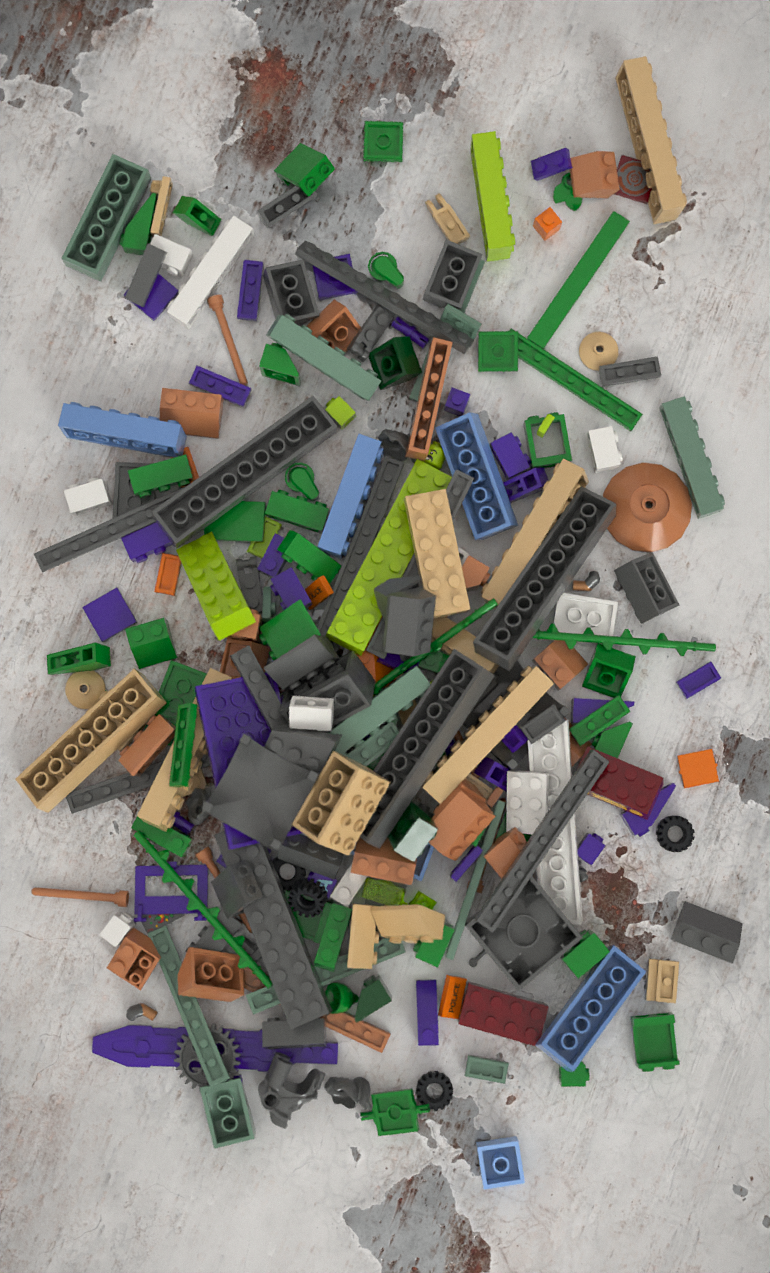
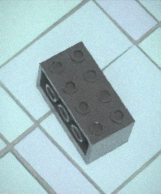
(345, 682)

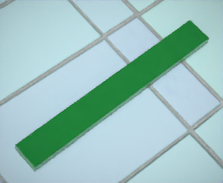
(578, 280)
(577, 383)

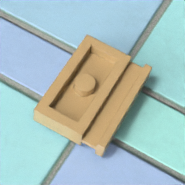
(662, 980)

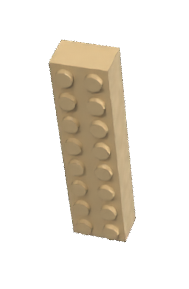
(650, 138)
(536, 526)
(487, 733)
(90, 741)
(164, 800)

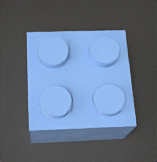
(500, 1162)

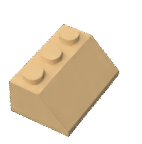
(408, 923)
(362, 938)

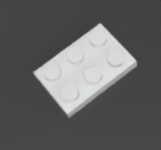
(578, 612)
(526, 800)

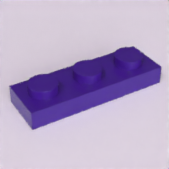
(250, 290)
(217, 384)

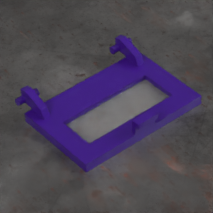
(160, 898)

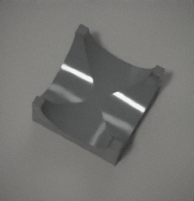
(501, 751)
(260, 794)
(528, 936)

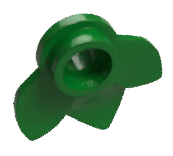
(564, 192)

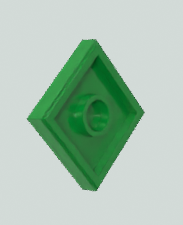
(383, 141)
(498, 351)

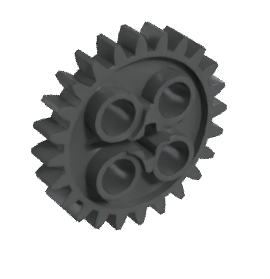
(188, 1054)

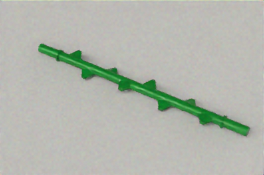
(625, 639)
(435, 645)
(209, 913)

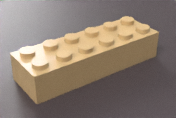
(437, 551)

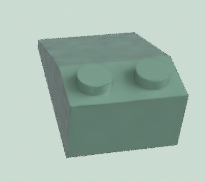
(228, 1113)

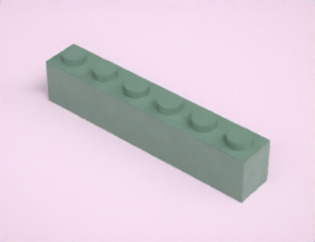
(323, 357)
(691, 457)

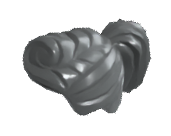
(395, 444)
(197, 801)
(349, 1091)

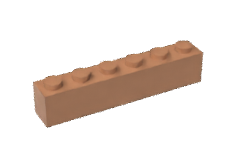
(428, 399)

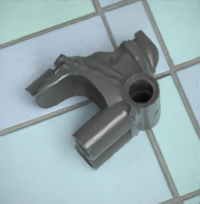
(284, 1095)

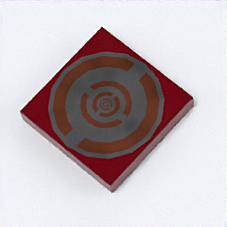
(632, 180)

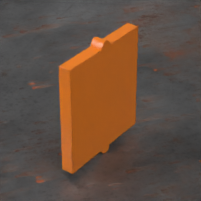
(698, 768)

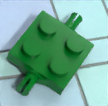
(395, 1112)

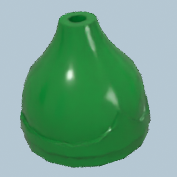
(340, 997)

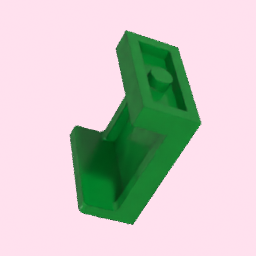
(304, 169)
(312, 927)
(654, 1041)

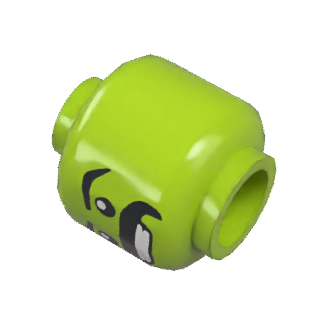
(435, 455)

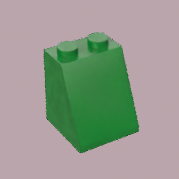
(288, 630)

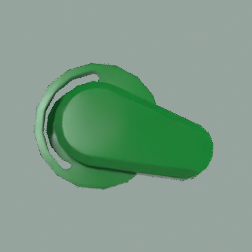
(386, 269)
(302, 481)

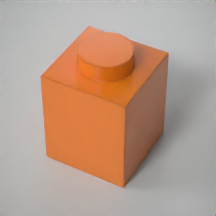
(547, 223)

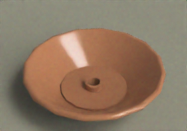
(645, 527)

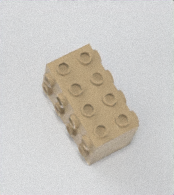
(340, 803)

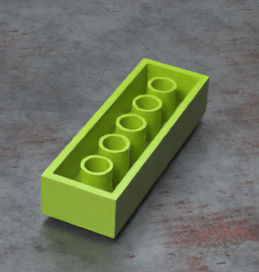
(491, 196)
(215, 586)

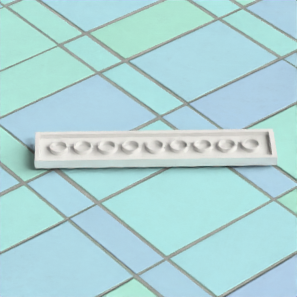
(559, 869)

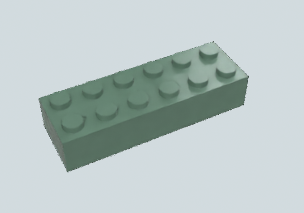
(106, 217)
(383, 708)

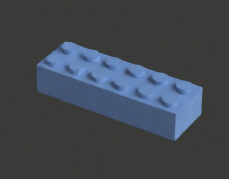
(122, 430)
(469, 452)
(350, 496)
(590, 1009)

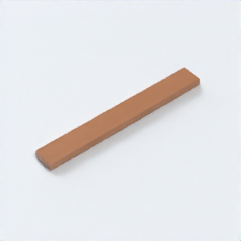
(342, 1023)

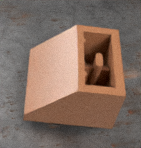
(135, 959)

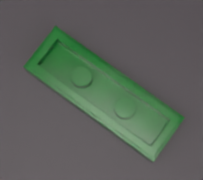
(599, 720)

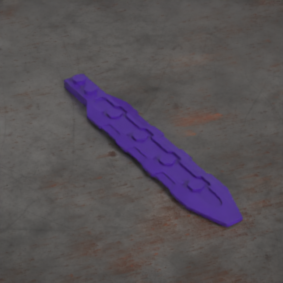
(156, 1046)

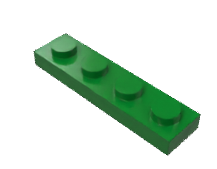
(183, 745)

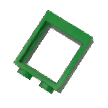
(550, 461)

